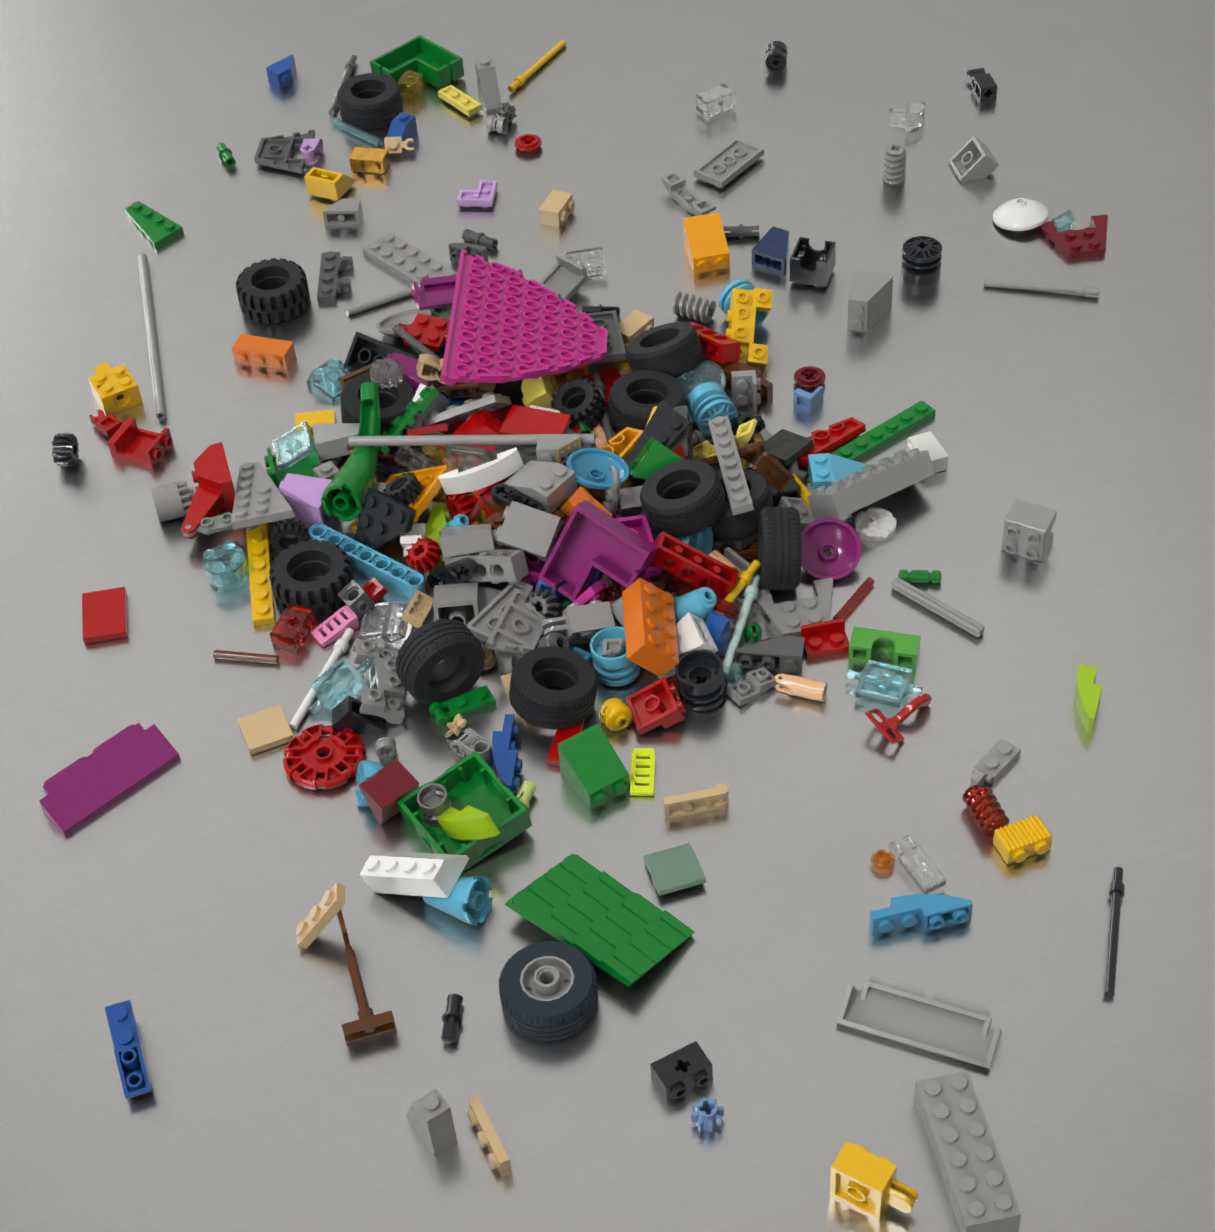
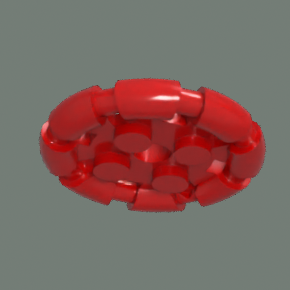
(326, 767)

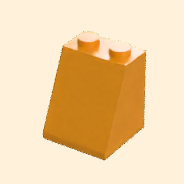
(705, 243)

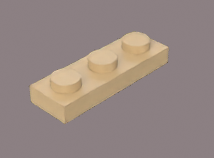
(320, 915)
(488, 1137)

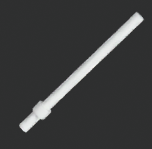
(339, 648)

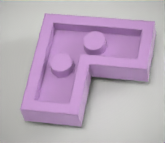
(483, 196)

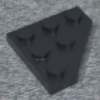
(382, 520)

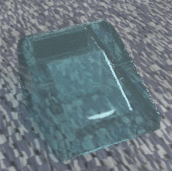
(1064, 221)

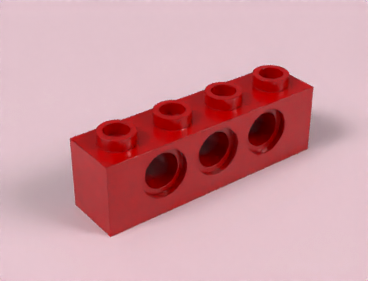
(716, 345)
(693, 565)

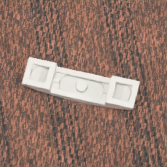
(482, 475)

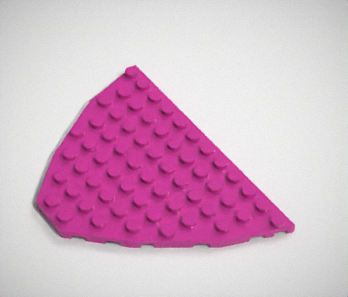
(513, 328)

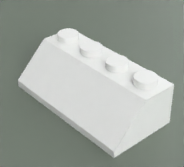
(413, 873)

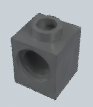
(356, 599)

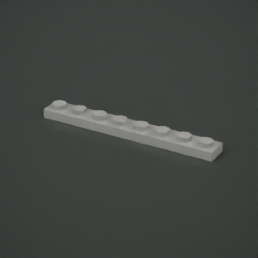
(730, 465)

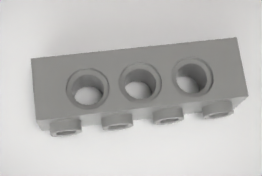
(496, 565)

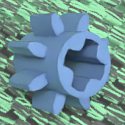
(707, 1114)

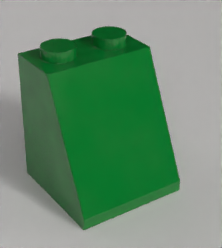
(651, 458)
(593, 767)

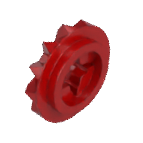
(527, 143)

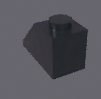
(348, 715)

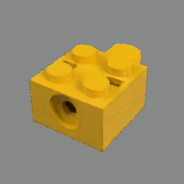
(114, 388)
(868, 1182)

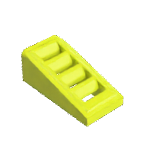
(642, 758)

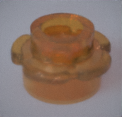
(882, 860)

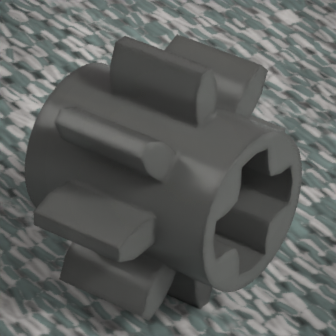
(506, 111)

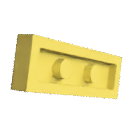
(459, 100)

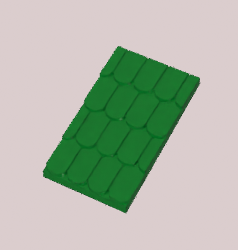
(600, 918)

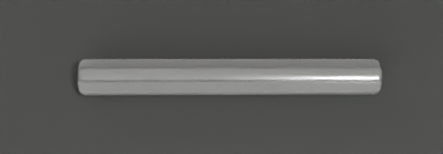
(938, 607)

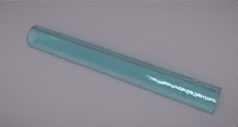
(357, 132)

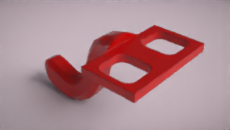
(892, 723)

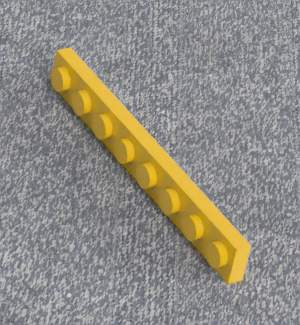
(260, 585)

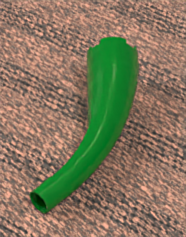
(348, 488)

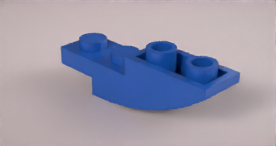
(505, 755)
(128, 1049)

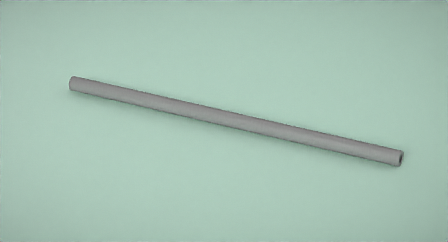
(443, 440)

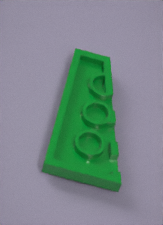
(153, 224)

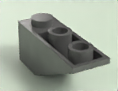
(778, 653)

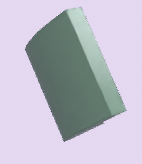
(674, 869)

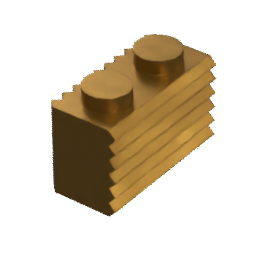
(369, 160)

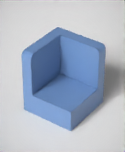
(806, 401)

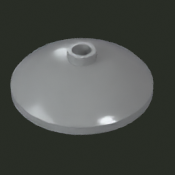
(405, 317)

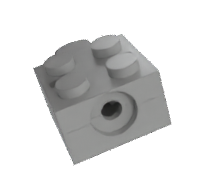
(581, 622)

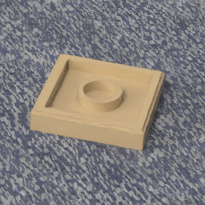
(265, 729)

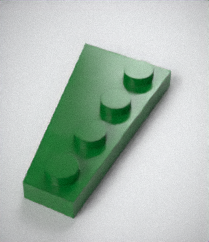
(426, 397)

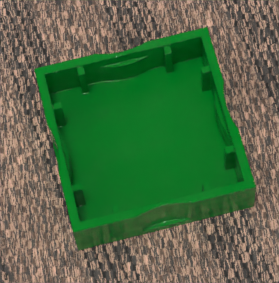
(475, 785)

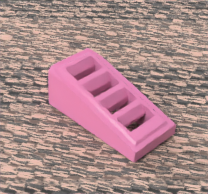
(343, 616)

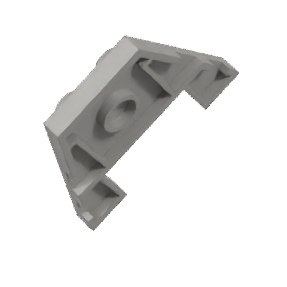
(791, 615)

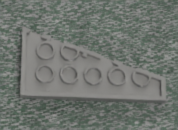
(257, 498)

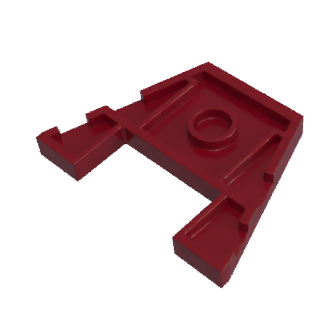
(1081, 242)

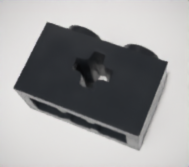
(681, 1071)

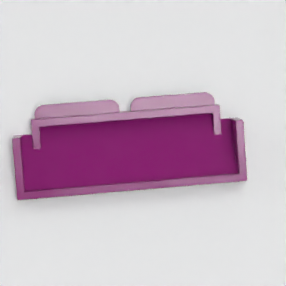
(435, 292)
(105, 776)

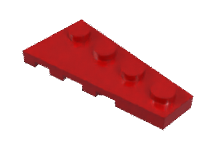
(828, 440)

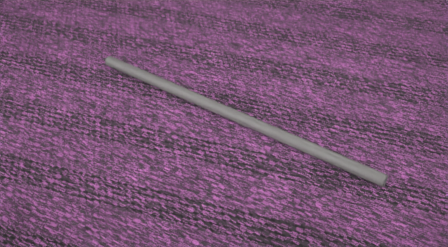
(152, 338)

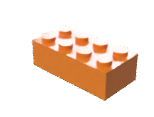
(650, 627)

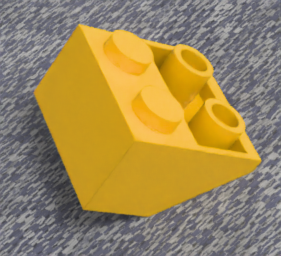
(327, 183)

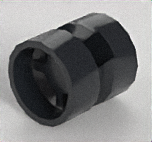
(776, 56)

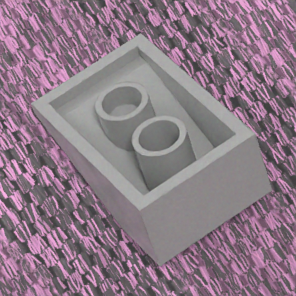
(545, 482)

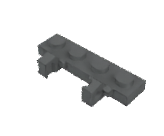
(329, 282)

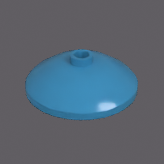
(593, 468)

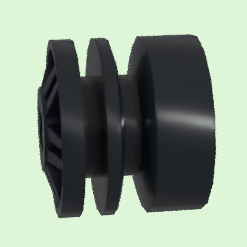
(921, 260)
(701, 680)

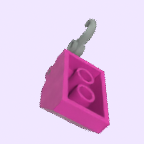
(636, 523)

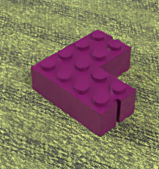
(595, 543)

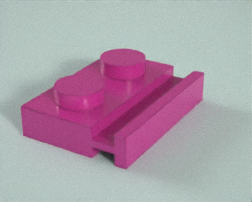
(591, 593)

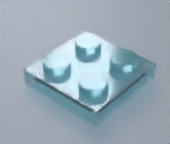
(293, 445)

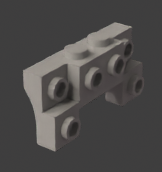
(386, 689)

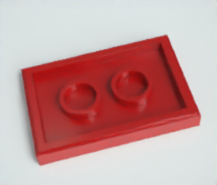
(534, 421)
(104, 615)

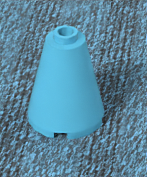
(697, 602)
(467, 901)

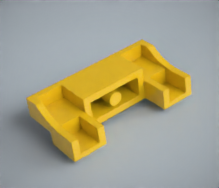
(742, 323)

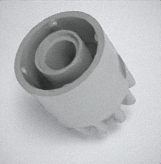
(172, 500)

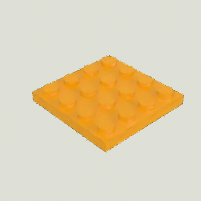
(429, 480)

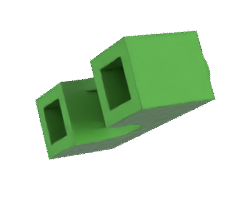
(869, 642)

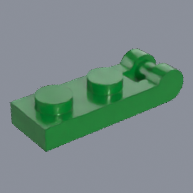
(465, 704)

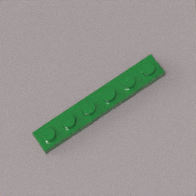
(886, 432)

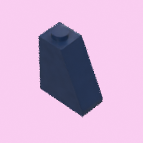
(772, 251)

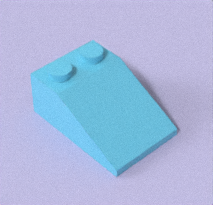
(829, 467)

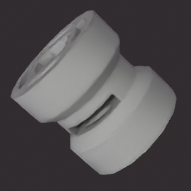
(496, 124)

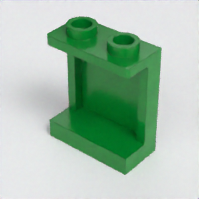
(301, 467)

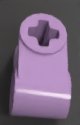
(311, 151)

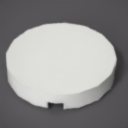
(875, 524)

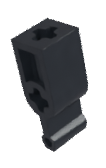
(982, 84)

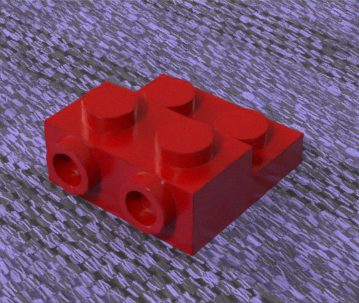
(656, 706)

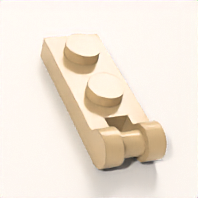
(696, 802)

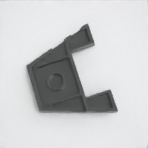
(277, 150)

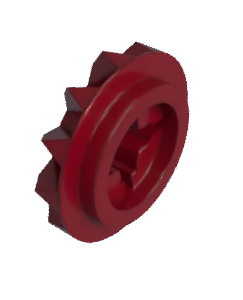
(809, 372)

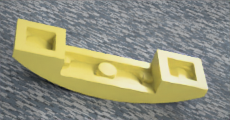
(741, 438)

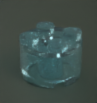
(226, 567)

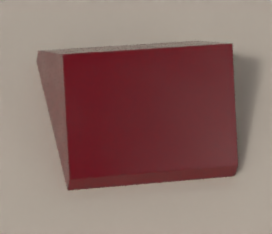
(386, 789)

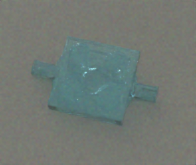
(338, 683)
(883, 683)

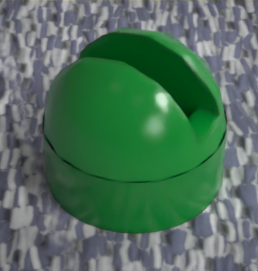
(753, 637)

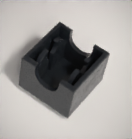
(812, 265)

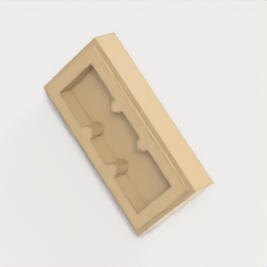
(418, 609)

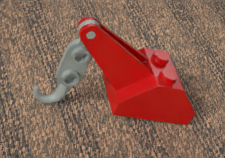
(212, 495)

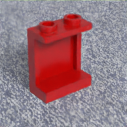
(139, 444)

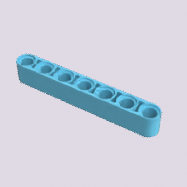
(372, 563)

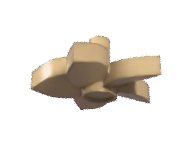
(456, 726)

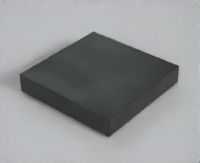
(787, 446)

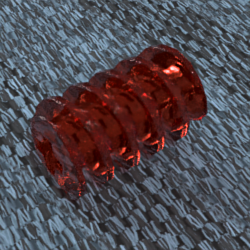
(985, 809)

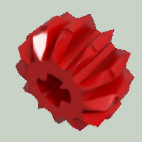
(460, 504)
(424, 555)

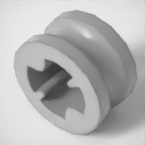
(386, 747)

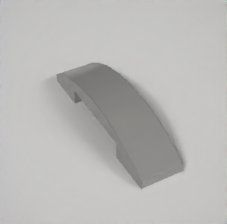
(684, 196)

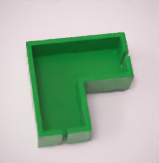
(421, 56)

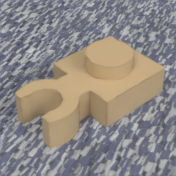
(397, 146)

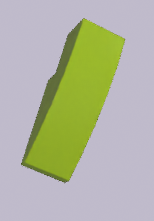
(1087, 696)
(467, 824)

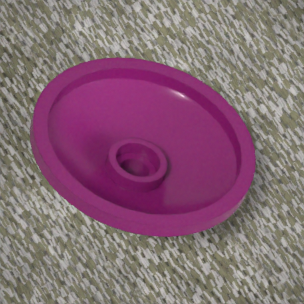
(832, 536)

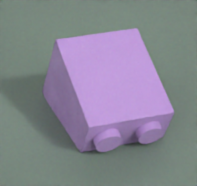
(304, 497)

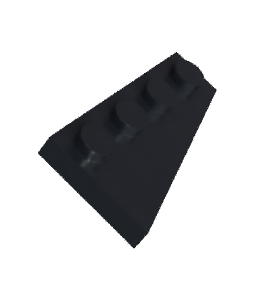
(666, 427)

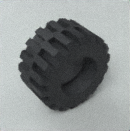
(579, 392)

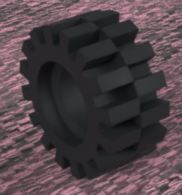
(404, 488)
(288, 527)

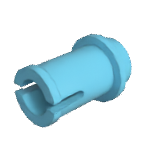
(459, 520)

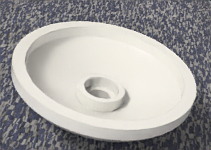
(1020, 214)

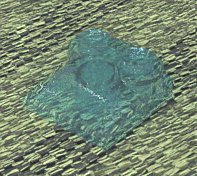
(325, 380)

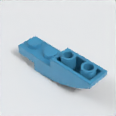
(927, 909)

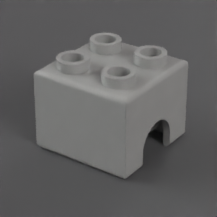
(1028, 530)

